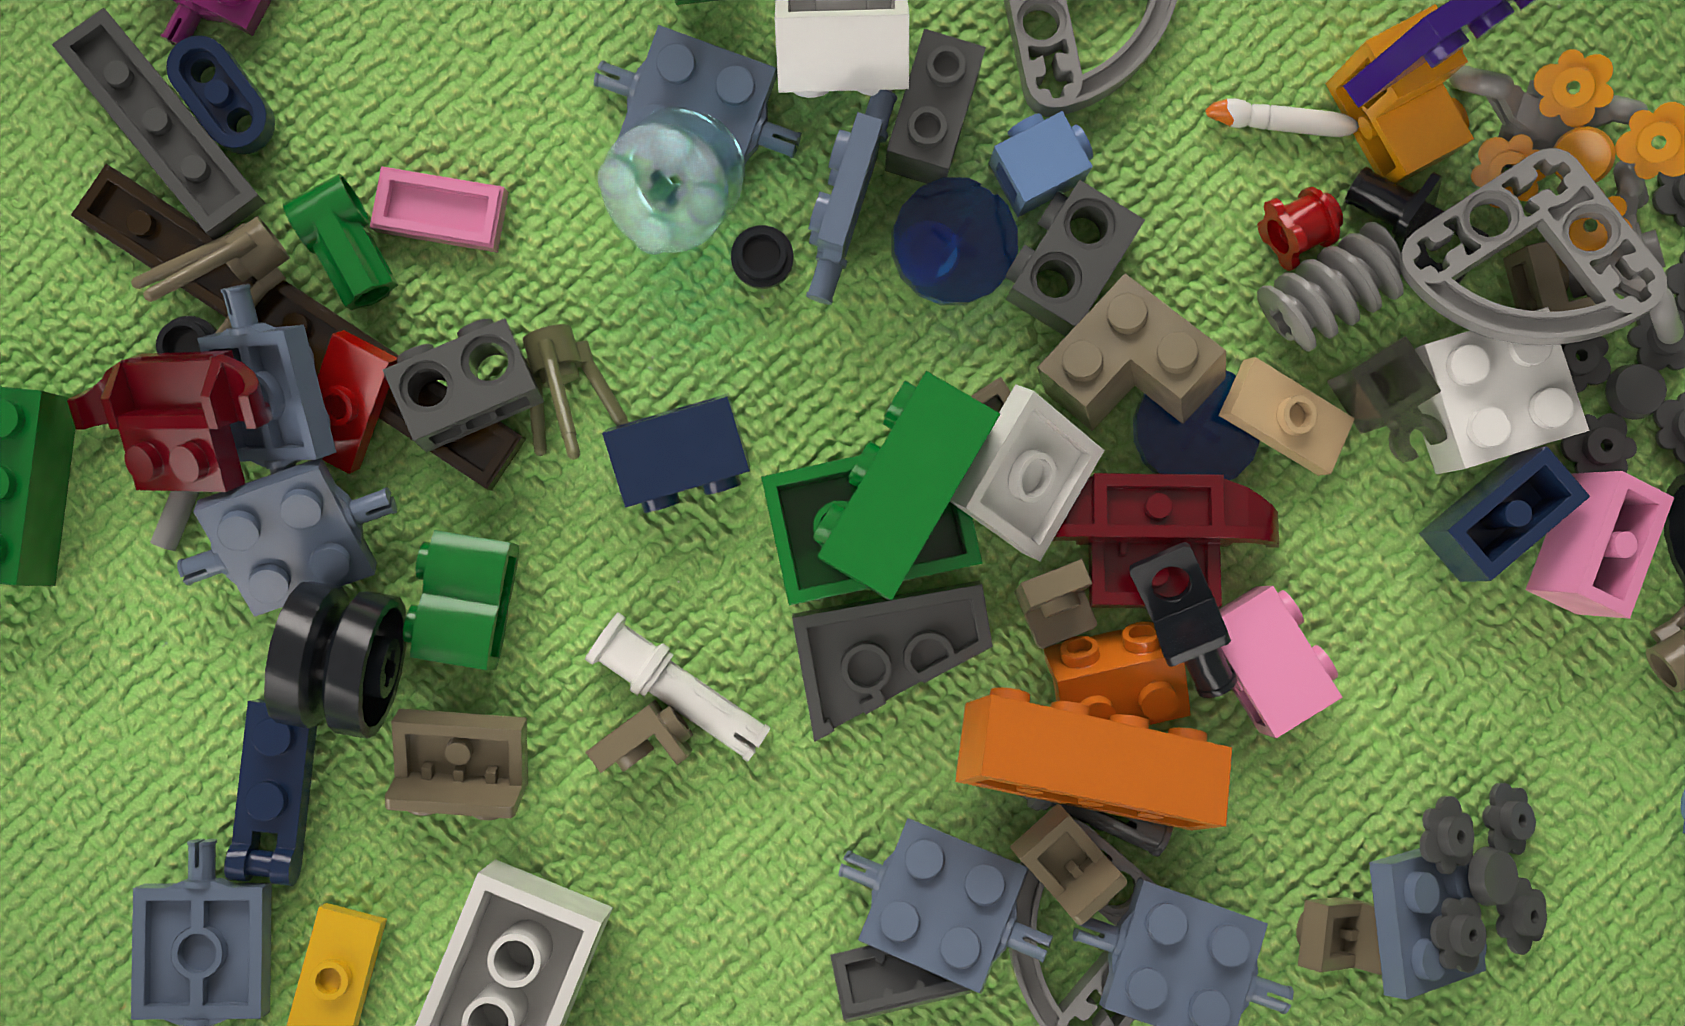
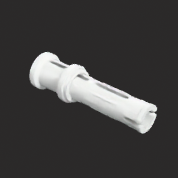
(651, 670)

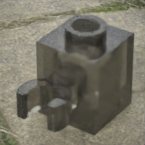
(1387, 392)

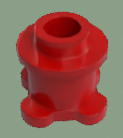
(1300, 225)

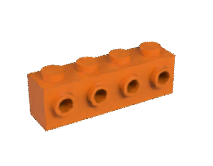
(1094, 761)

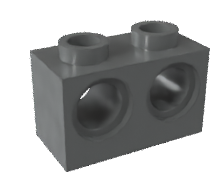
(933, 107)
(1081, 264)
(469, 400)

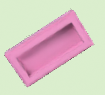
(439, 209)

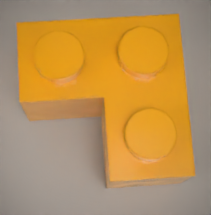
(1411, 120)

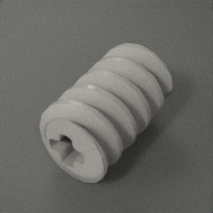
(1333, 286)

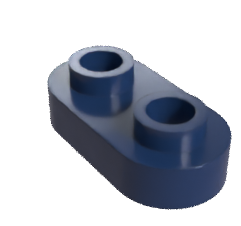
(224, 98)

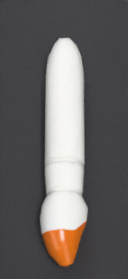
(1240, 113)

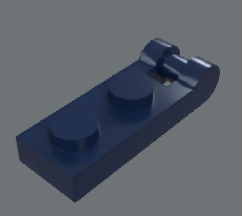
(271, 798)

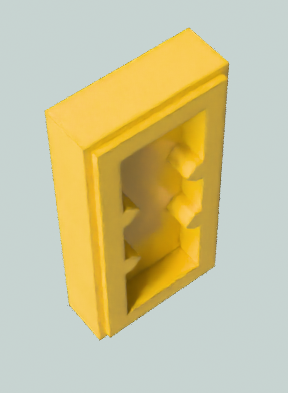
(337, 967)

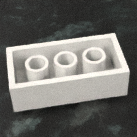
(515, 953)

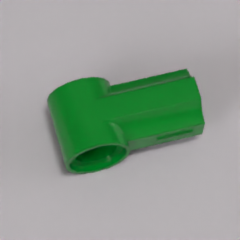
(334, 228)

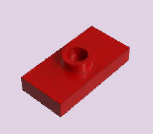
(353, 395)

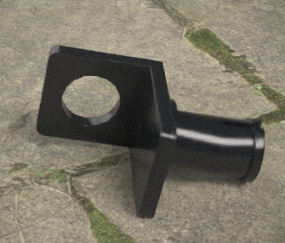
(1401, 208)
(1189, 623)

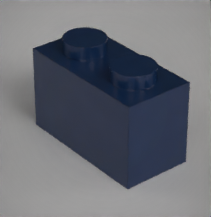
(677, 453)
(1504, 515)

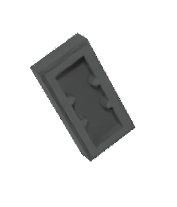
(879, 983)

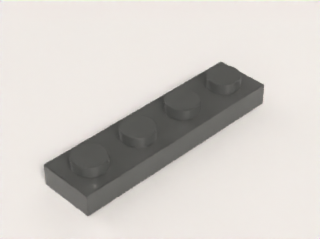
(158, 124)

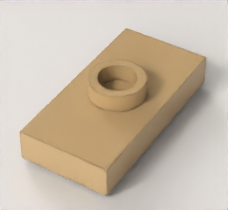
(1286, 416)

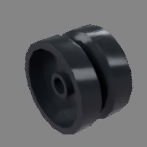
(335, 659)

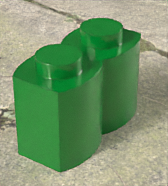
(462, 600)

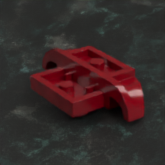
(176, 417)
(1144, 514)

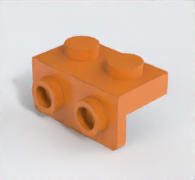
(1119, 675)

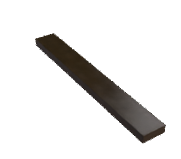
(159, 232)

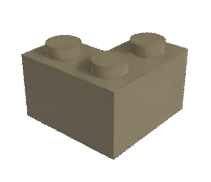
(1131, 343)

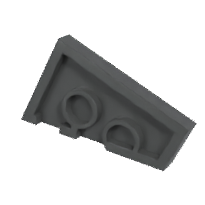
(880, 647)

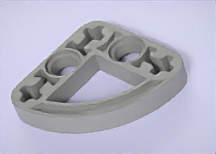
(1085, 88)
(1552, 216)
(1028, 969)

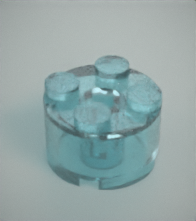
(644, 199)

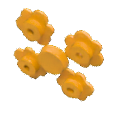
(1589, 144)

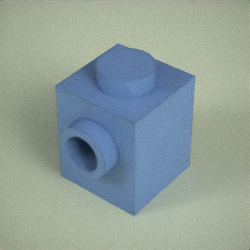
(1040, 160)

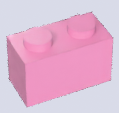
(1603, 548)
(1274, 664)

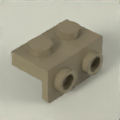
(458, 764)

